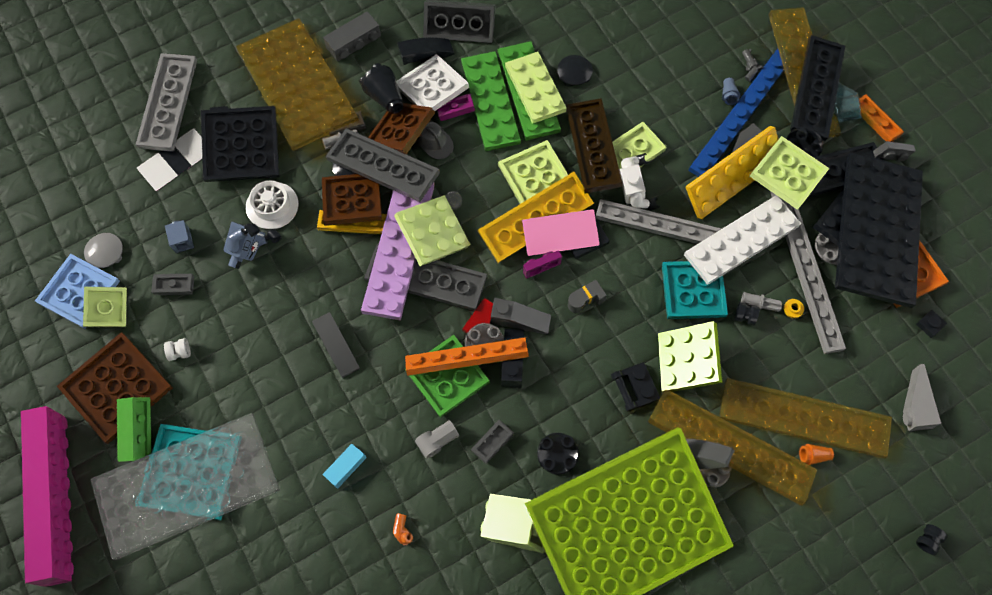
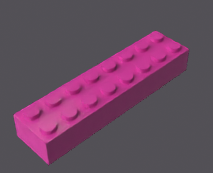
(46, 498)

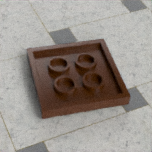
(403, 128)
(350, 200)

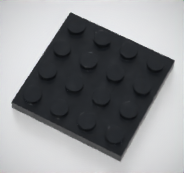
(239, 144)

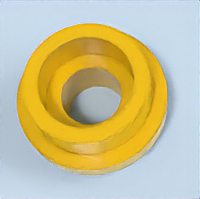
(793, 313)

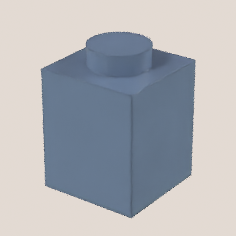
(179, 236)

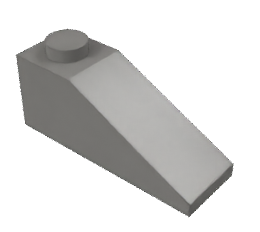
(920, 406)

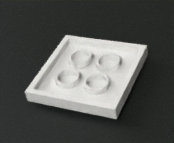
(432, 84)

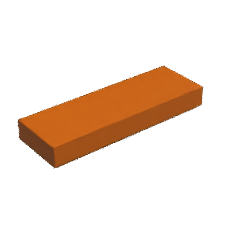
(879, 120)

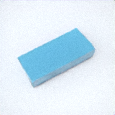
(344, 466)

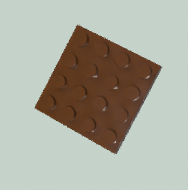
(110, 375)

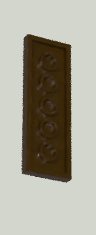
(593, 146)

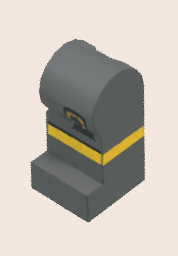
(585, 296)

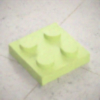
(104, 307)

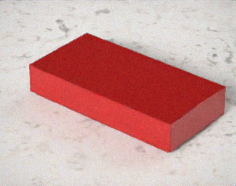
(481, 315)

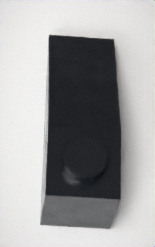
(512, 368)

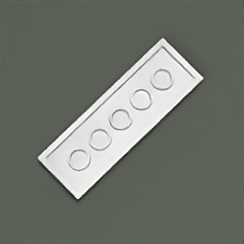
(742, 239)

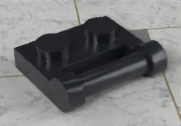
(641, 384)

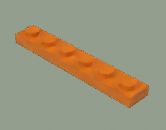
(466, 356)

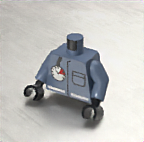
(245, 240)

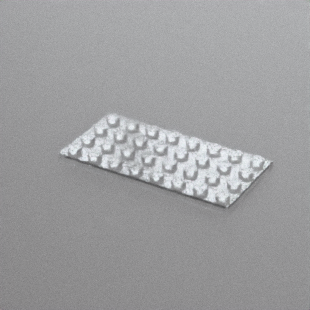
(183, 486)

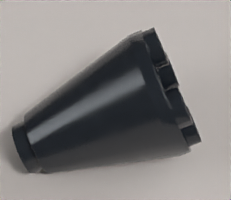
(382, 87)

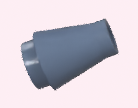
(730, 92)

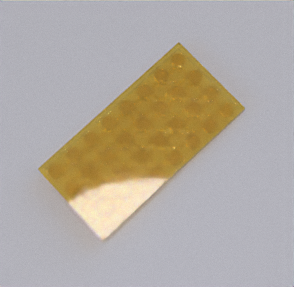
(297, 83)

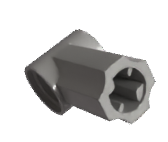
(432, 441)

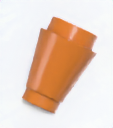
(815, 454)

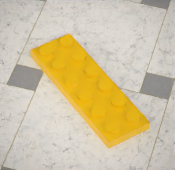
(730, 174)
(506, 232)

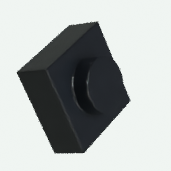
(931, 323)

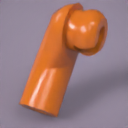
(400, 531)

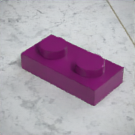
(456, 107)
(536, 266)

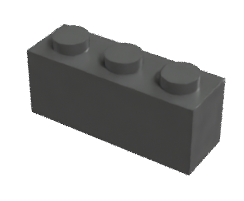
(352, 36)

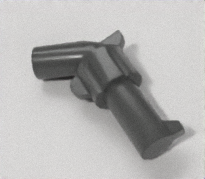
(752, 65)

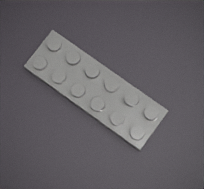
(166, 102)

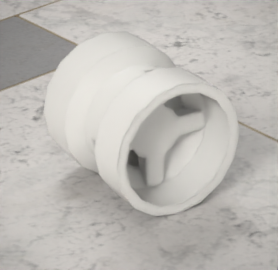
(177, 349)

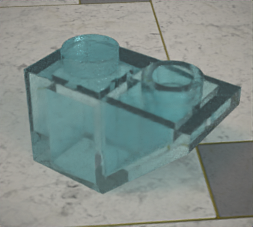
(847, 104)

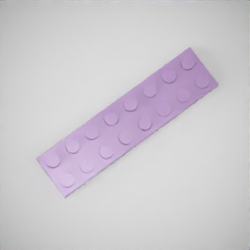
(392, 264)

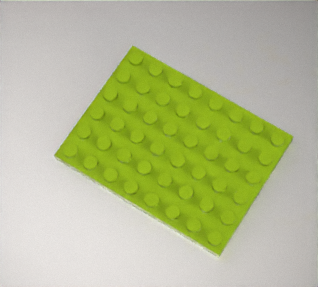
(630, 521)

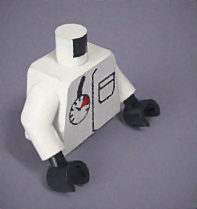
(633, 183)

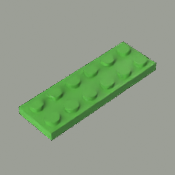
(490, 101)
(530, 131)

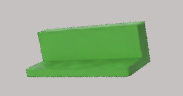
(133, 428)

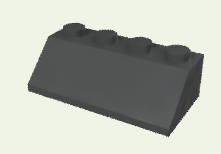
(459, 20)

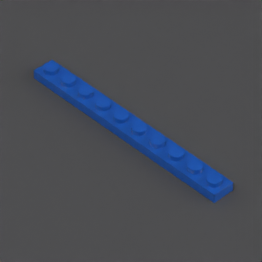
(738, 116)

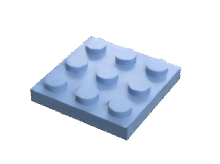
(66, 289)

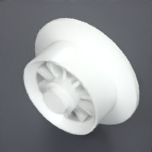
(271, 205)

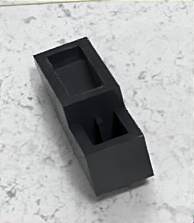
(424, 49)

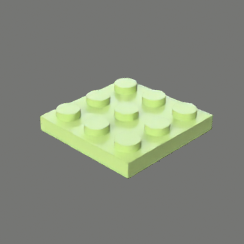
(532, 170)
(789, 172)
(432, 230)

